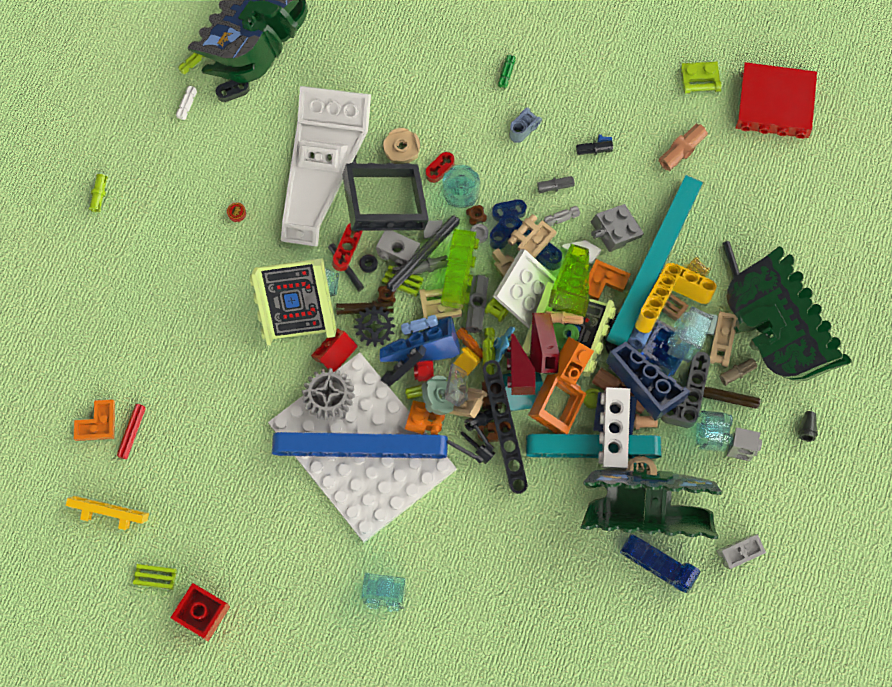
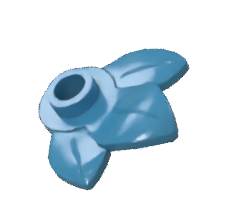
(502, 343)

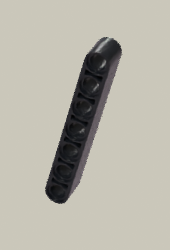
(506, 416)

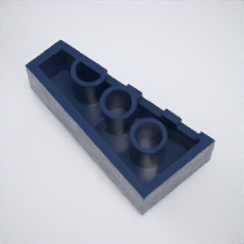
(646, 381)

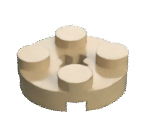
(398, 155)

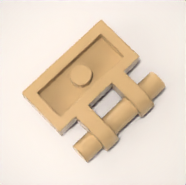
(536, 240)

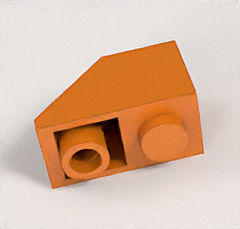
(573, 360)

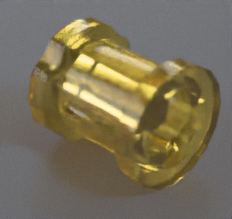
(698, 267)

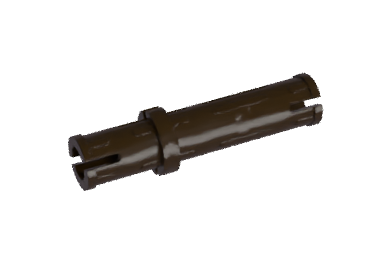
(355, 308)

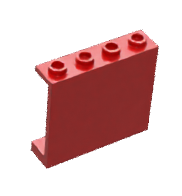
(777, 100)

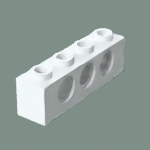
(621, 398)

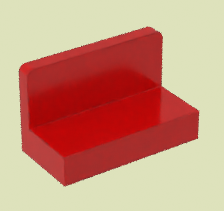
(335, 350)

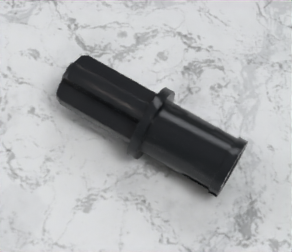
(594, 148)
(481, 419)

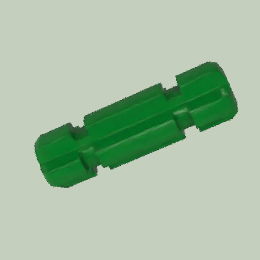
(506, 71)

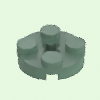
(432, 401)

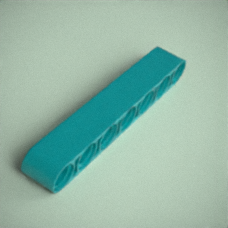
(588, 446)

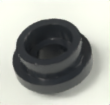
(368, 258)

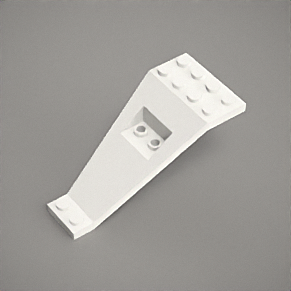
(326, 124)

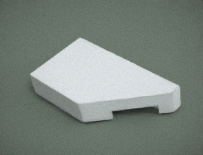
(594, 251)

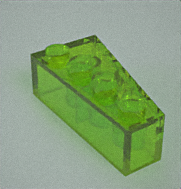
(459, 269)
(571, 286)

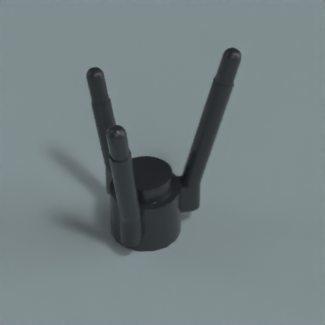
(484, 452)

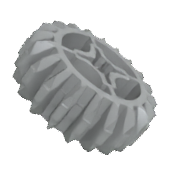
(321, 393)

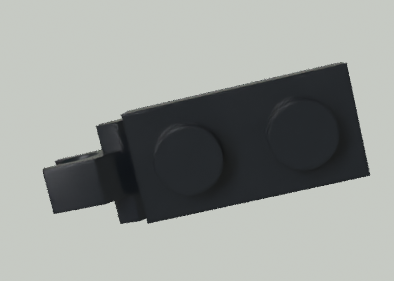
(403, 367)

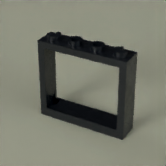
(384, 222)

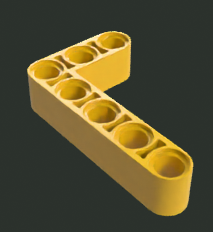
(673, 279)

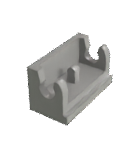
(741, 551)

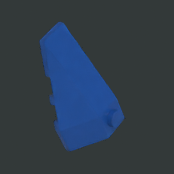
(439, 341)

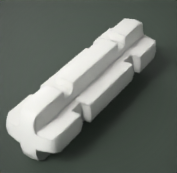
(186, 103)

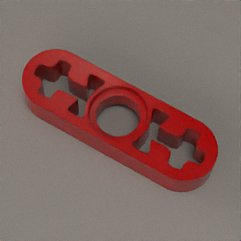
(347, 253)

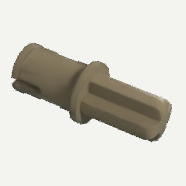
(738, 371)

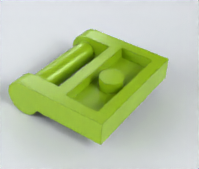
(700, 73)

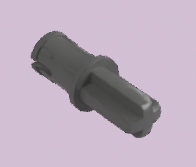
(555, 184)

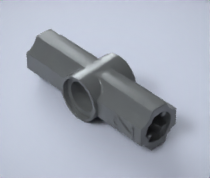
(476, 313)

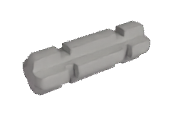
(562, 216)

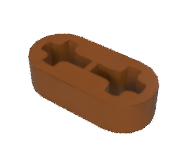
(492, 437)

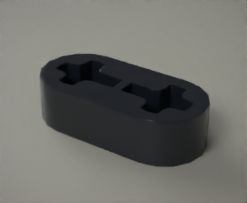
(232, 90)

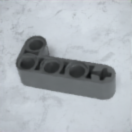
(696, 390)

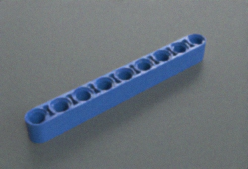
(359, 445)

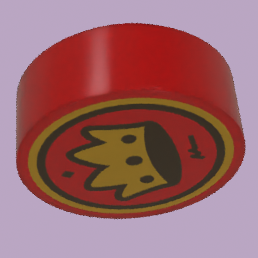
(236, 212)

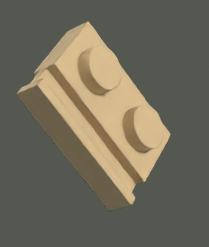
(472, 405)

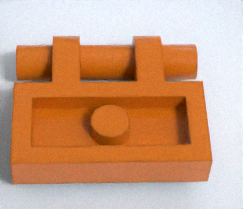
(419, 417)

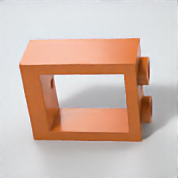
(561, 425)

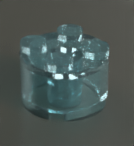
(461, 196)
(714, 431)

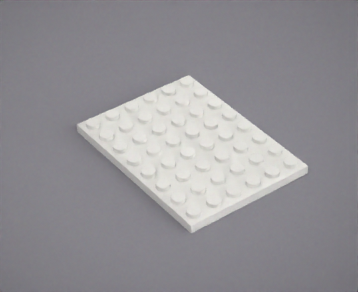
(365, 489)

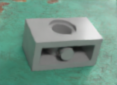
(392, 240)

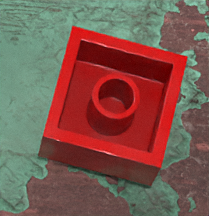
(200, 612)

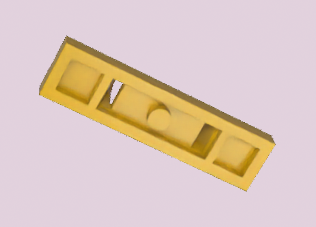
(124, 514)

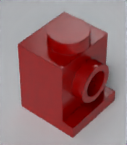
(423, 370)

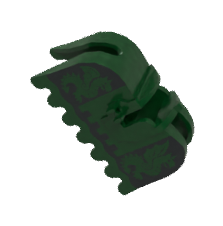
(774, 302)

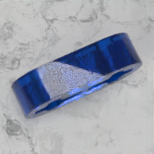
(509, 207)

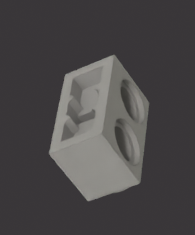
(744, 444)

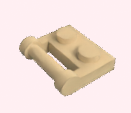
(434, 306)

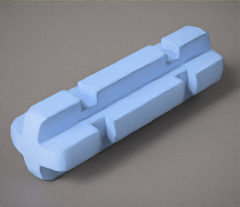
(419, 324)

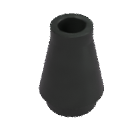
(808, 427)

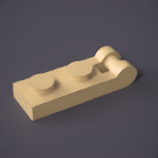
(723, 338)

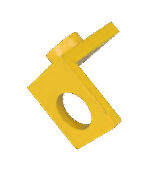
(467, 360)

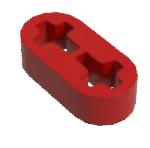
(437, 165)

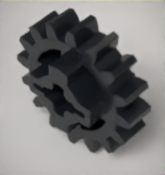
(374, 317)

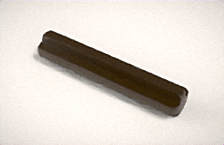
(731, 397)

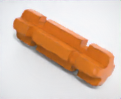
(469, 342)

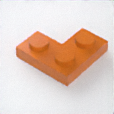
(608, 275)
(101, 426)

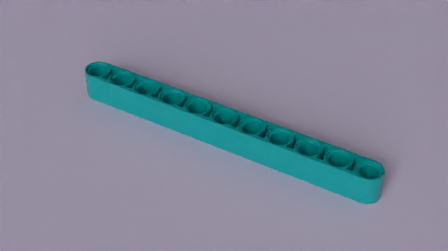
(655, 260)

